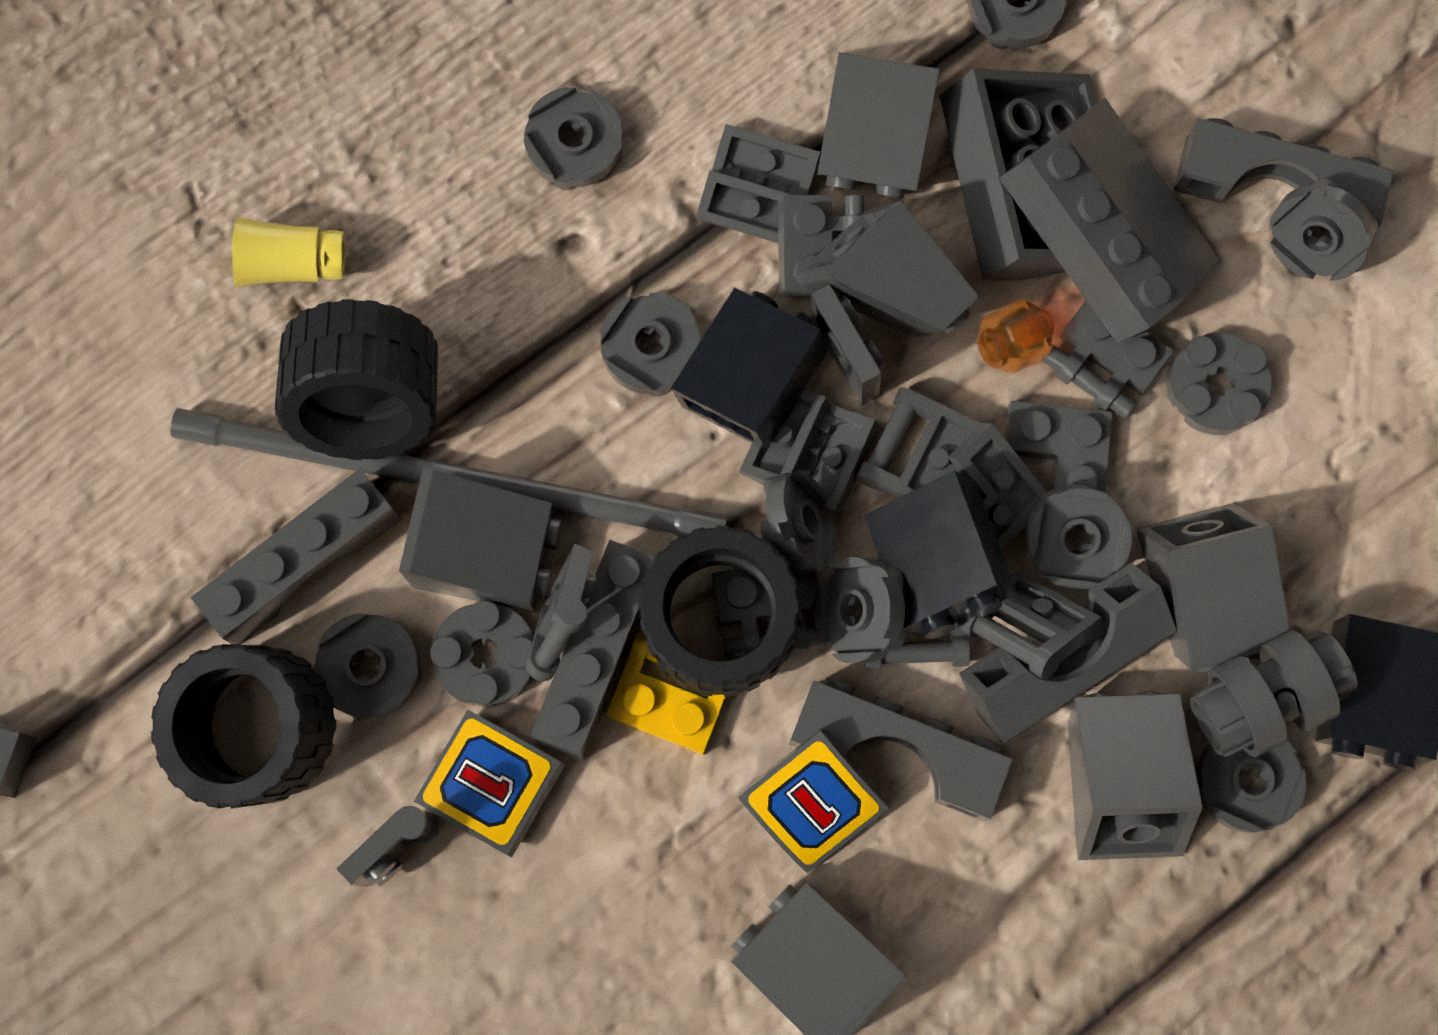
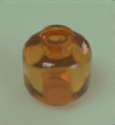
(1015, 336)

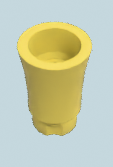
(285, 253)

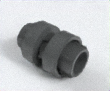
(1295, 682)

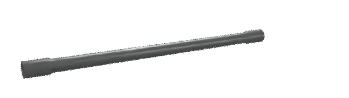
(218, 431)

